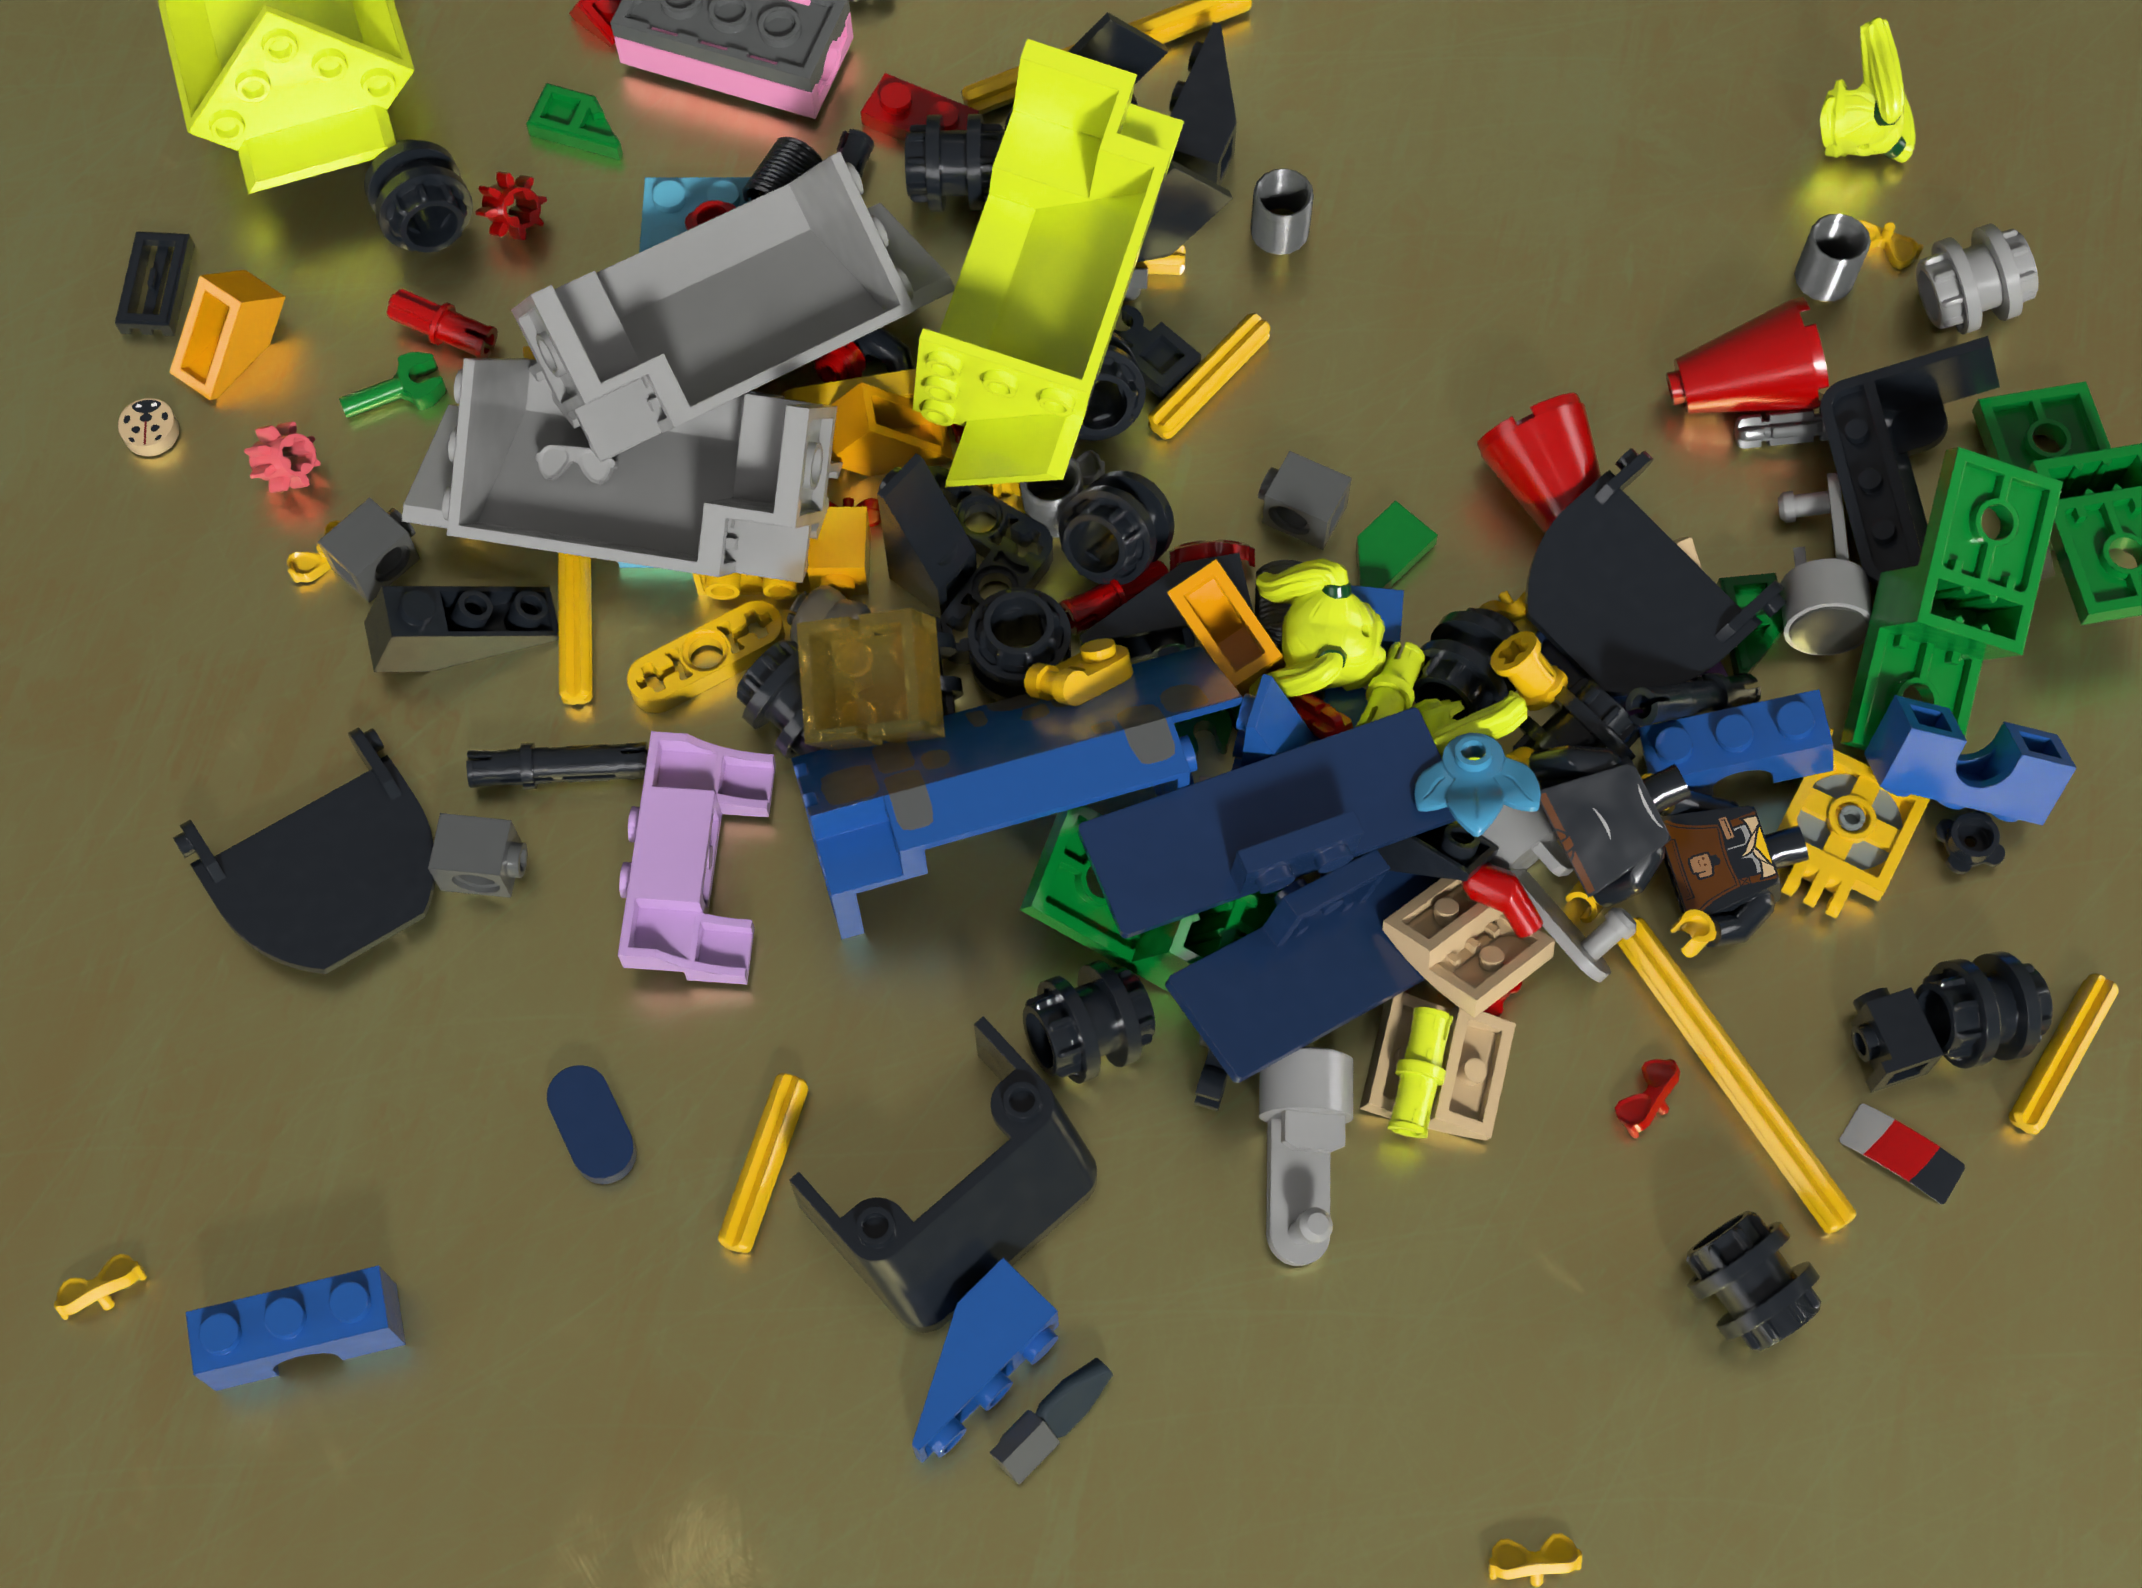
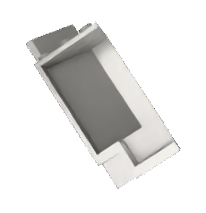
(725, 307)
(702, 499)

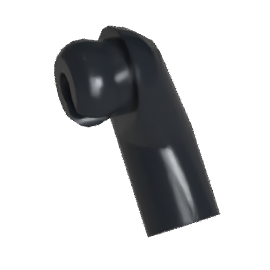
(887, 349)

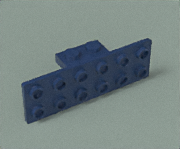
(1263, 824)
(1304, 970)

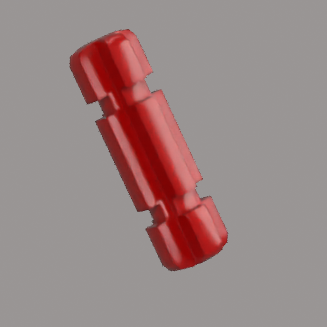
(1320, 716)

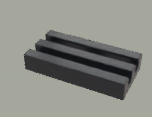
(149, 320)

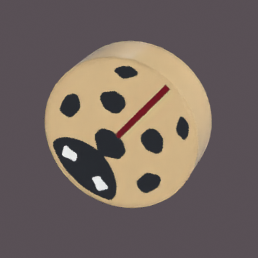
(148, 427)

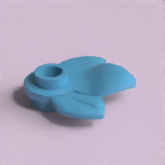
(1476, 787)

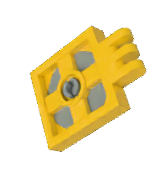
(1850, 833)

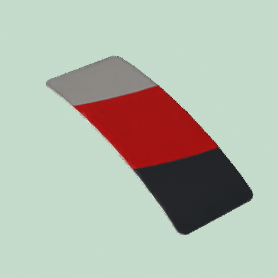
(1903, 1152)

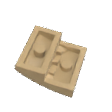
(1464, 946)
(1473, 1063)

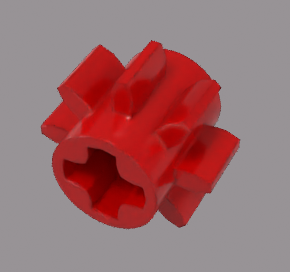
(501, 195)

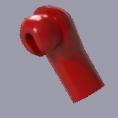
(1504, 892)

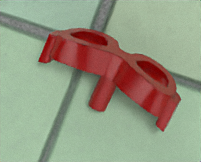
(1206, 549)

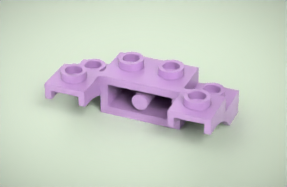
(675, 858)

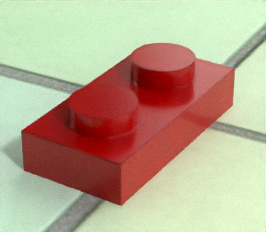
(900, 104)

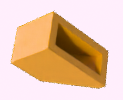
(225, 330)
(883, 432)
(1226, 626)

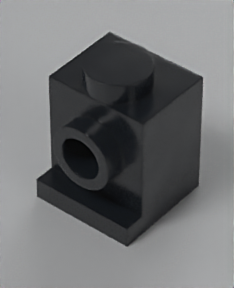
(1893, 1037)

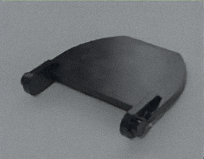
(1628, 596)
(327, 874)

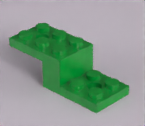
(2098, 494)
(1963, 599)
(1065, 903)

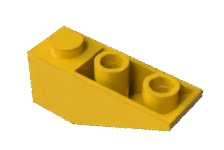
(835, 559)

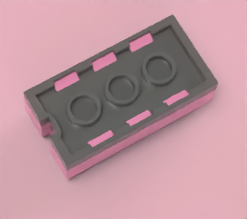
(745, 48)

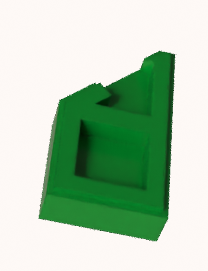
(573, 121)
(1391, 547)
(1755, 646)

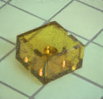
(870, 685)

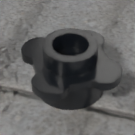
(1981, 830)

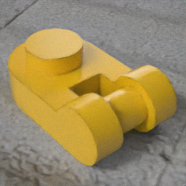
(1082, 677)

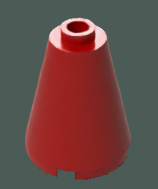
(1754, 367)
(1544, 456)

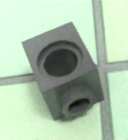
(1304, 499)
(370, 548)
(477, 855)

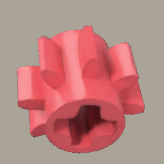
(282, 457)

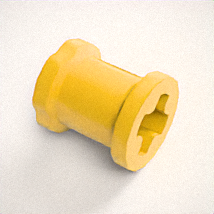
(1528, 670)

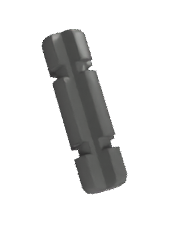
(1779, 428)

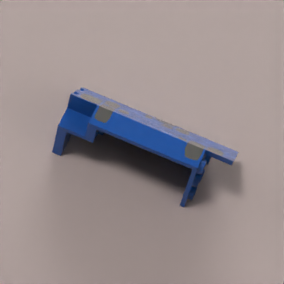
(998, 768)

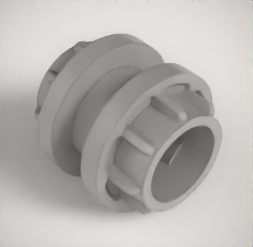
(1988, 275)

